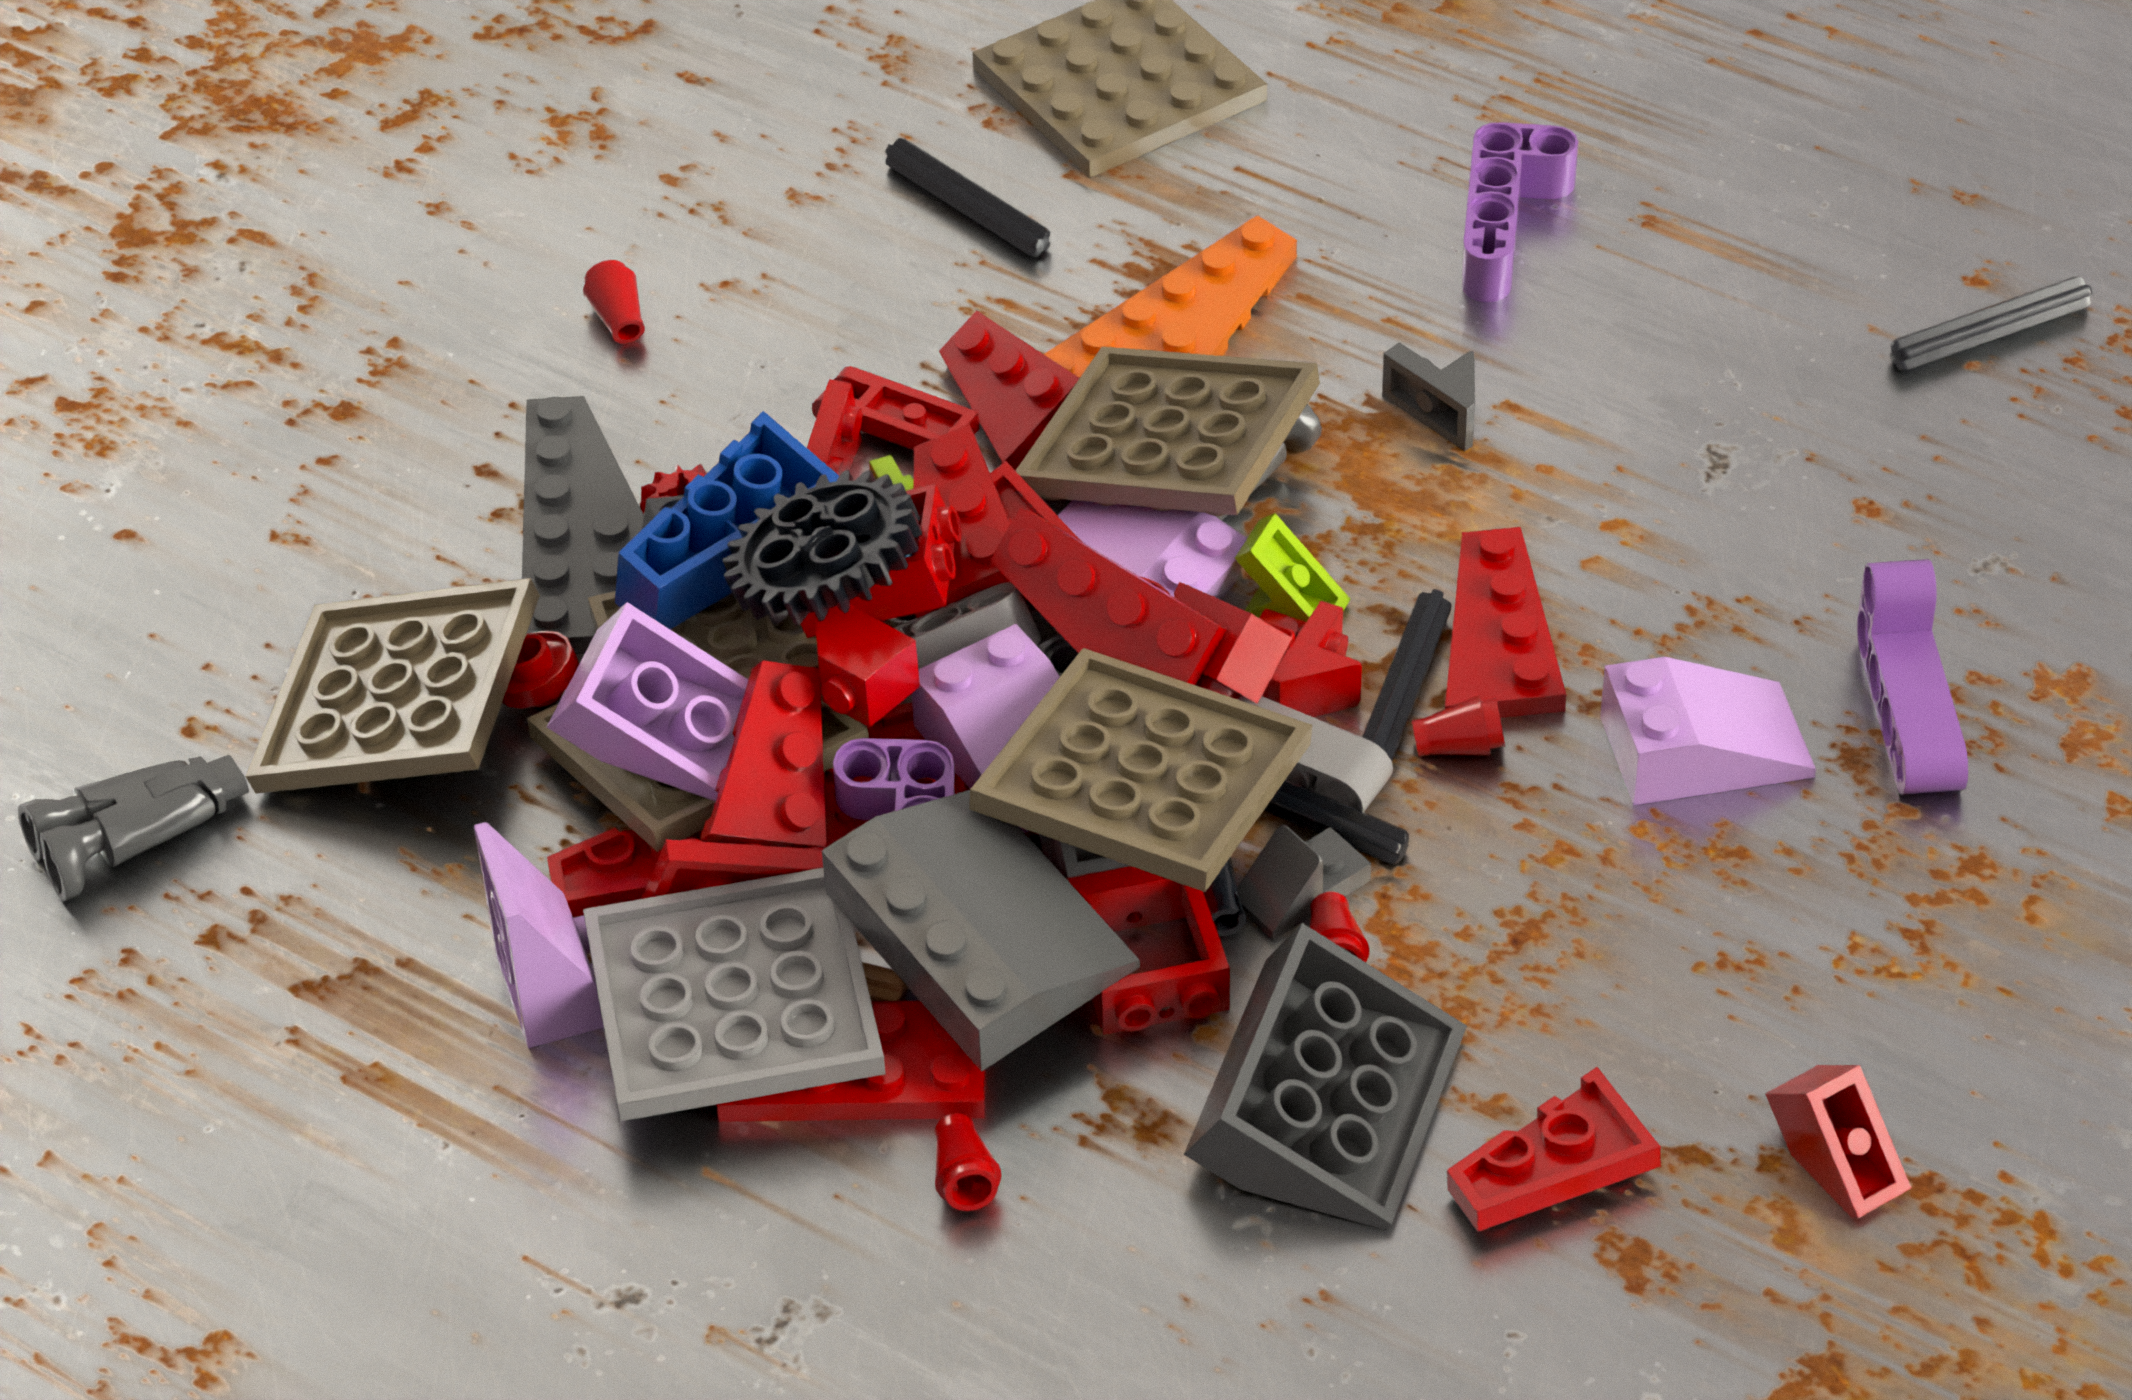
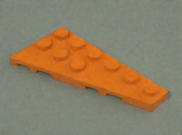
(1192, 305)

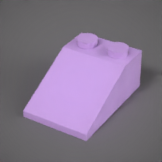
(1161, 544)
(981, 698)
(652, 704)
(1698, 730)
(537, 945)

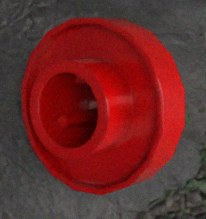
(541, 670)

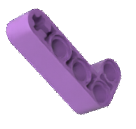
(1509, 165)
(1908, 677)
(894, 770)

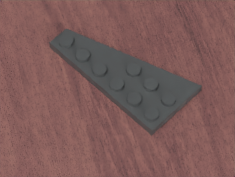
(573, 515)

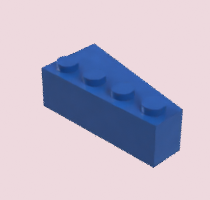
(678, 557)

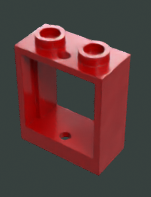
(928, 573)
(1196, 989)

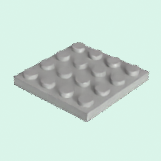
(730, 994)

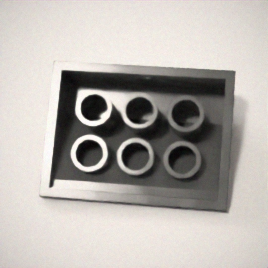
(974, 922)
(1327, 1084)

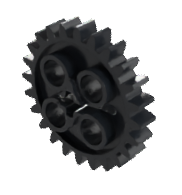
(822, 547)

